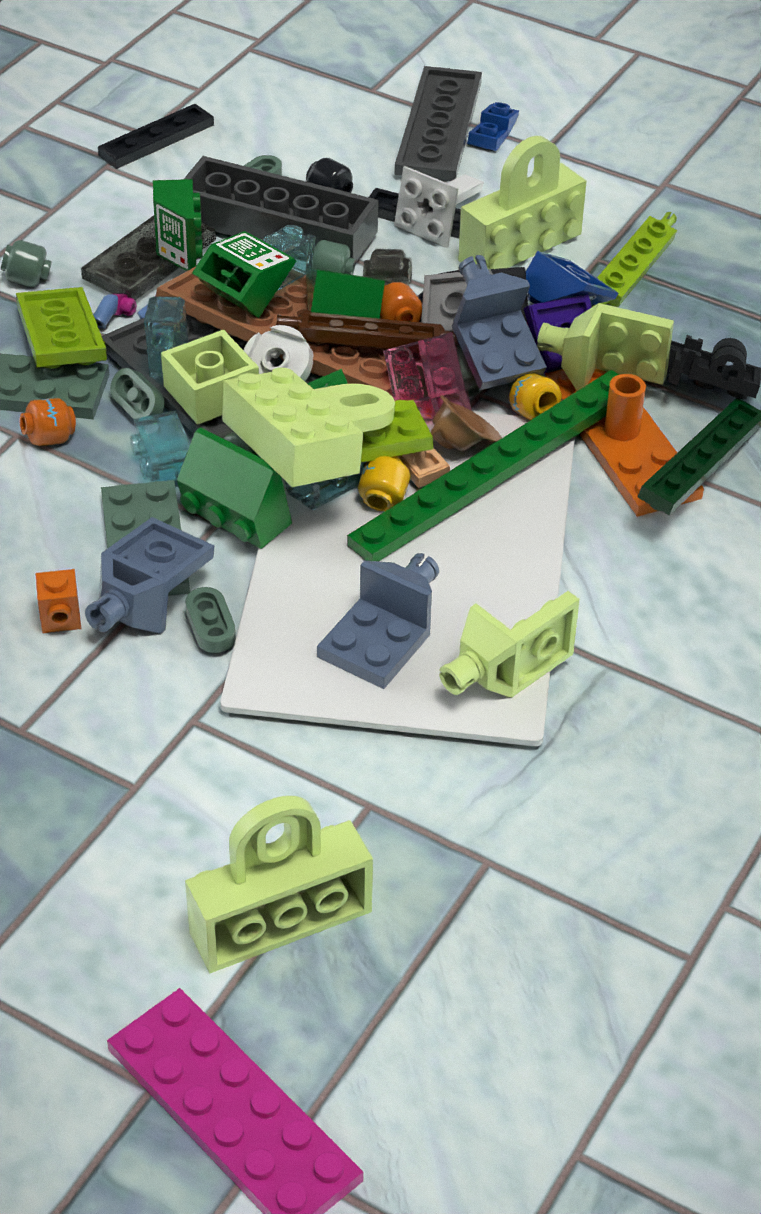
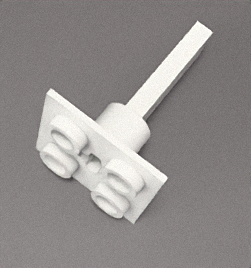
(429, 205)

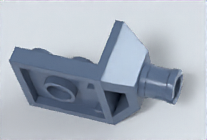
(493, 326)
(141, 572)
(385, 622)

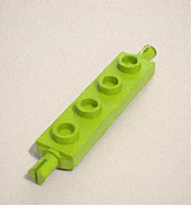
(638, 256)

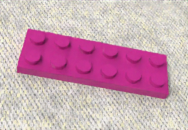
(234, 1110)

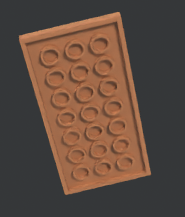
(359, 365)

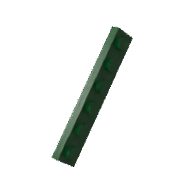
(701, 457)

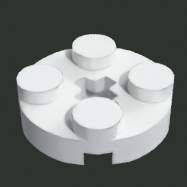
(281, 340)

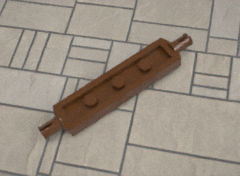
(360, 331)

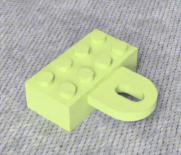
(526, 211)
(301, 429)
(279, 887)

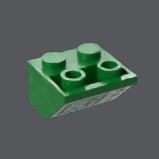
(177, 222)
(244, 271)

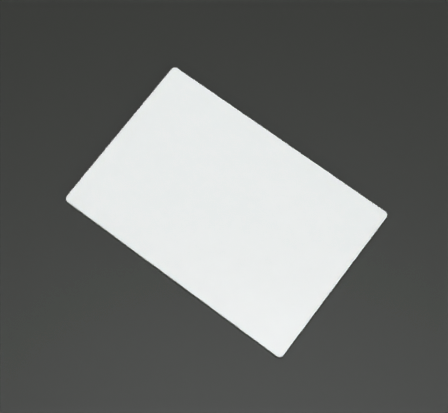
(490, 553)

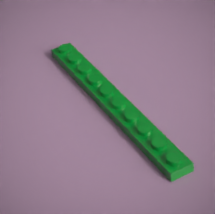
(481, 472)

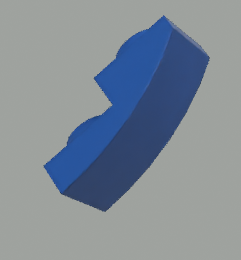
(494, 126)

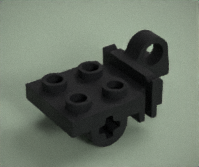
(711, 369)

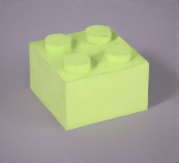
(197, 373)

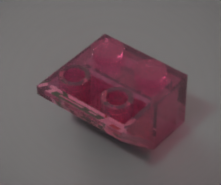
(427, 371)

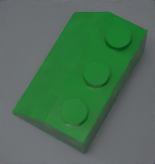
(233, 489)

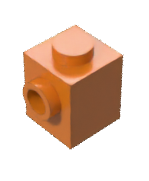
(58, 601)

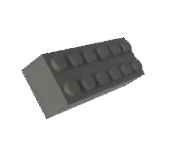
(263, 202)

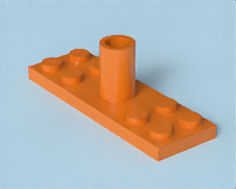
(627, 439)

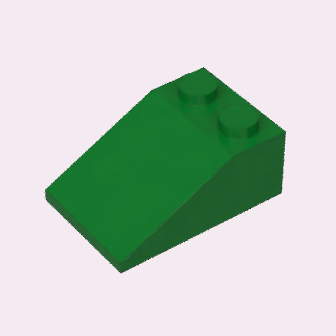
(343, 294)

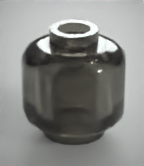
(389, 266)

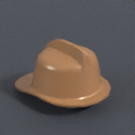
(460, 427)

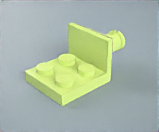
(608, 341)
(513, 658)

